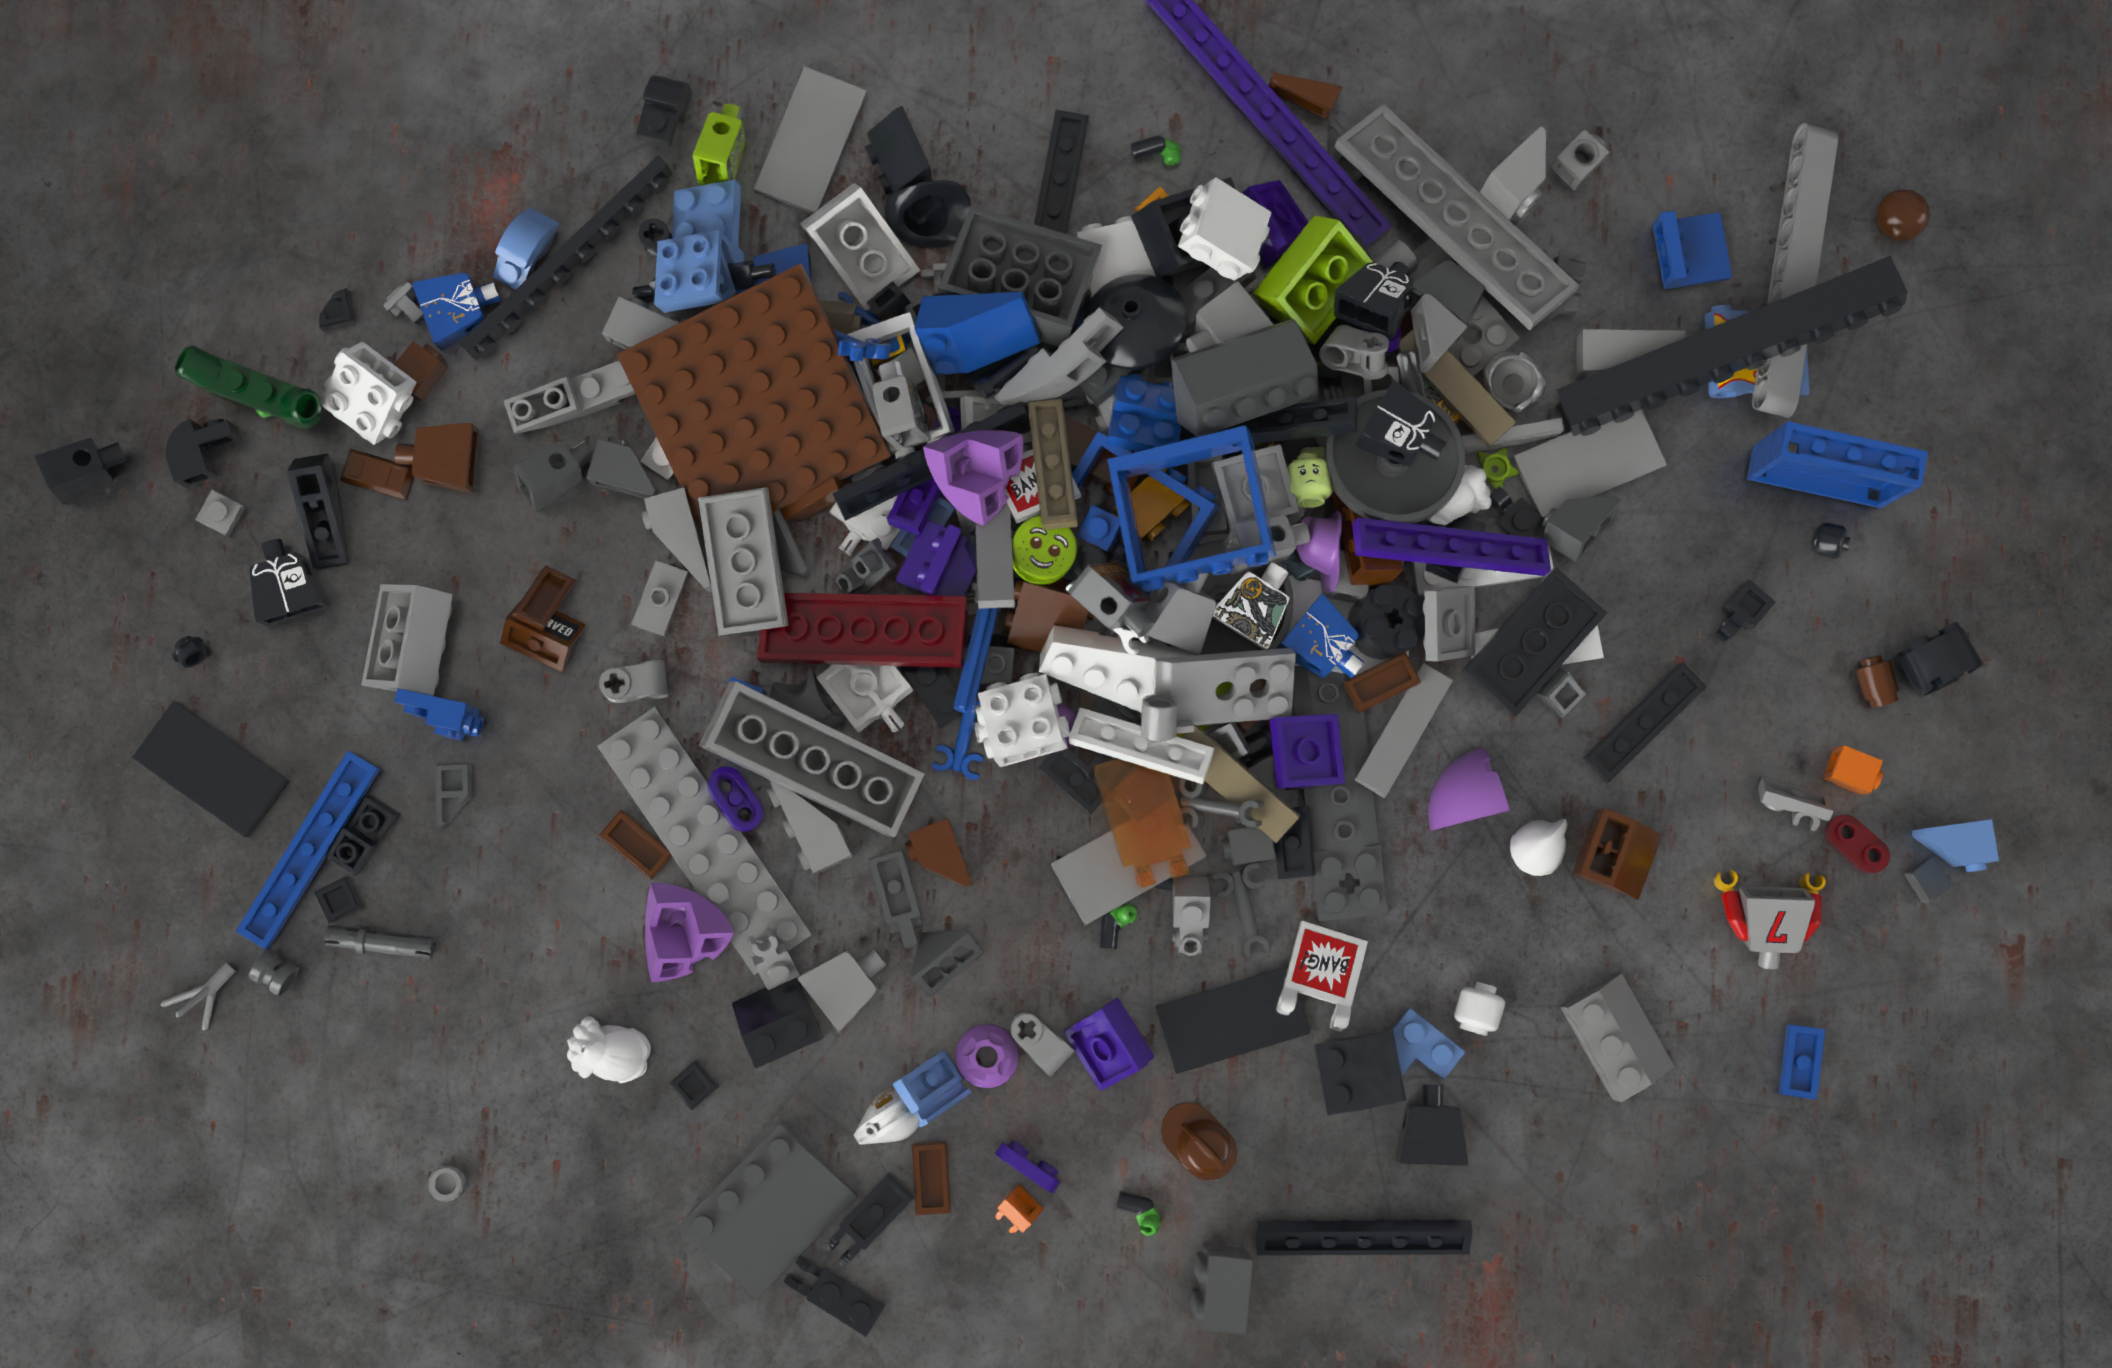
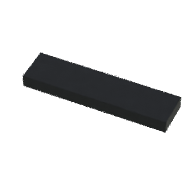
(1061, 171)
(1644, 722)

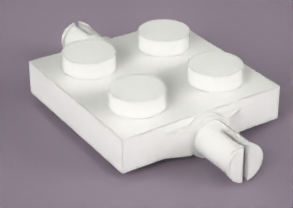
(869, 524)
(866, 692)

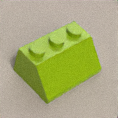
(1309, 273)

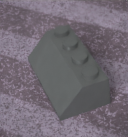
(1243, 378)

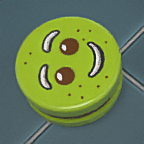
(1042, 554)

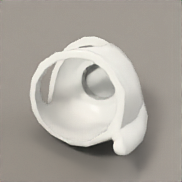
(1539, 846)

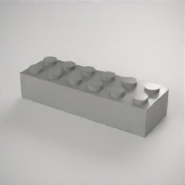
(811, 759)

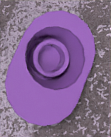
(1324, 548)

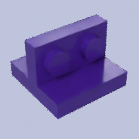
(1285, 220)
(938, 562)
(1307, 751)
(1109, 1044)

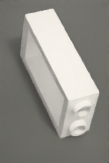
(884, 331)

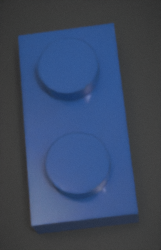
(1801, 1061)

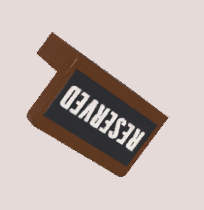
(547, 646)

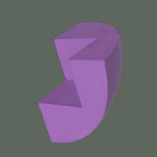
(975, 470)
(1466, 791)
(681, 931)

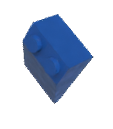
(974, 329)

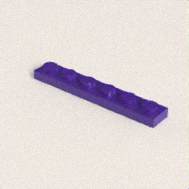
(1450, 546)

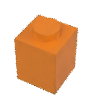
(1853, 770)

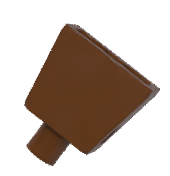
(443, 456)

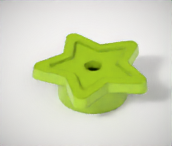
(1500, 460)

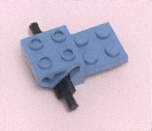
(703, 256)

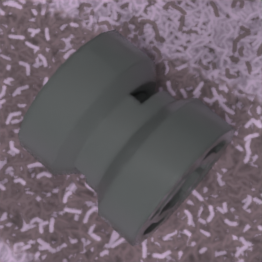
(274, 972)

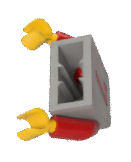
(1772, 917)

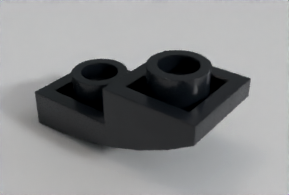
(363, 835)

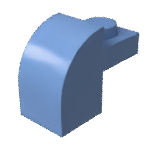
(521, 246)

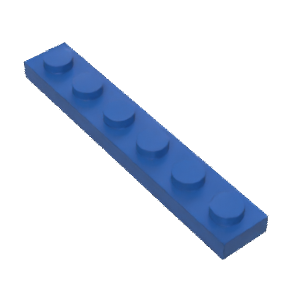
(307, 850)

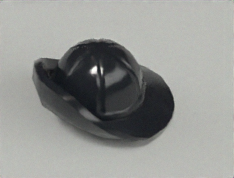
(938, 209)

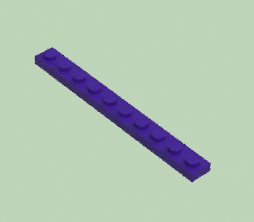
(1272, 118)

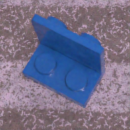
(1691, 249)

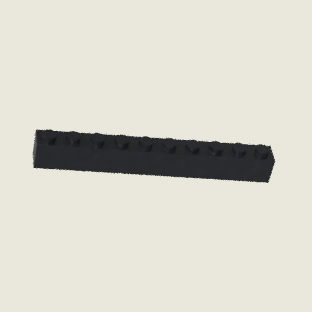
(1733, 346)

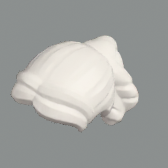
(1470, 497)
(608, 1051)

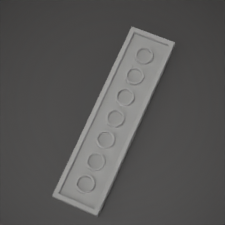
(1456, 216)
(698, 836)

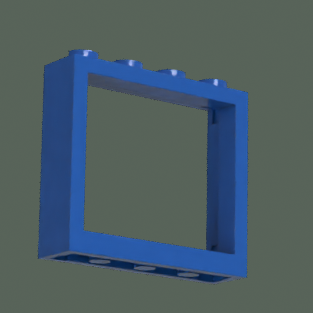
(1178, 454)
(1837, 465)
(1172, 479)

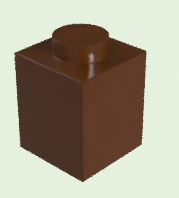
(422, 366)

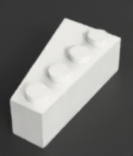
(1103, 664)

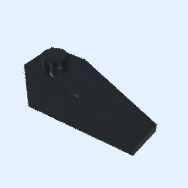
(318, 509)

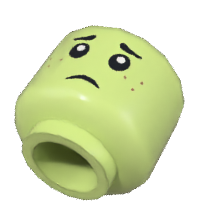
(1310, 480)

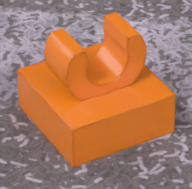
(1019, 1209)

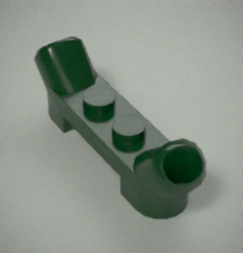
(248, 387)

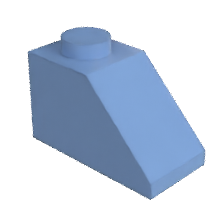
(1961, 844)

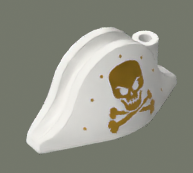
(886, 1120)

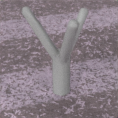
(208, 989)

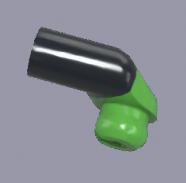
(1160, 146)
(1113, 922)
(1143, 1210)

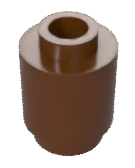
(1877, 681)

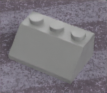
(1517, 180)
(407, 638)
(1617, 1038)

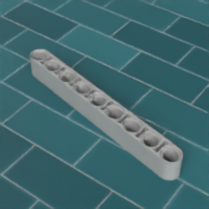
(1797, 256)

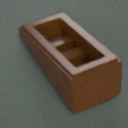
(1306, 93)

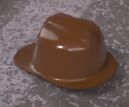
(1199, 1141)

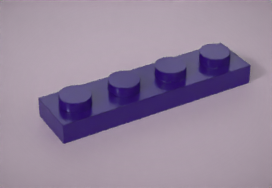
(916, 505)

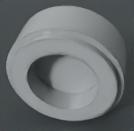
(447, 1183)

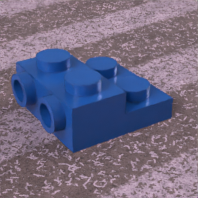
(1142, 415)
(449, 717)

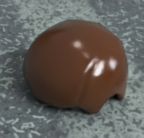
(1902, 215)

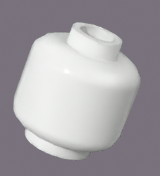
(1479, 1009)

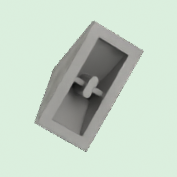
(1433, 330)

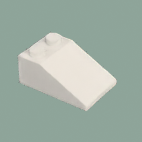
(859, 244)

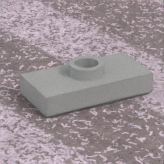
(660, 598)

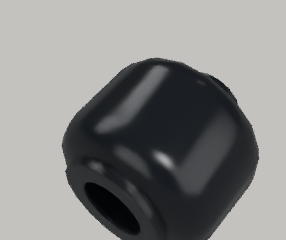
(1831, 540)

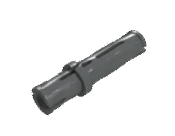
(364, 940)

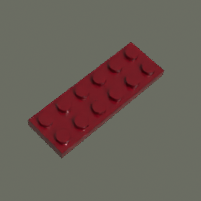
(869, 630)

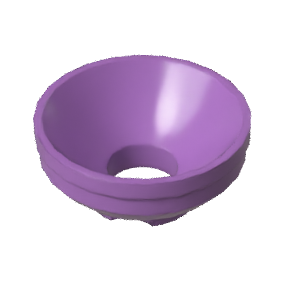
(991, 1036)

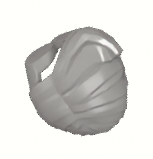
(1513, 380)

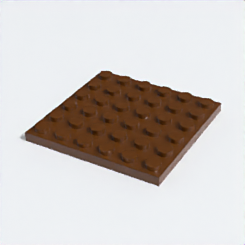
(755, 396)

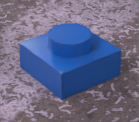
(1100, 528)

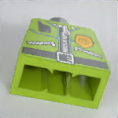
(720, 146)

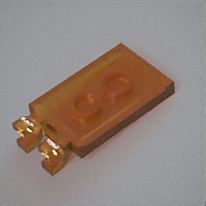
(1143, 818)

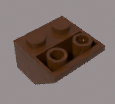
(1617, 853)

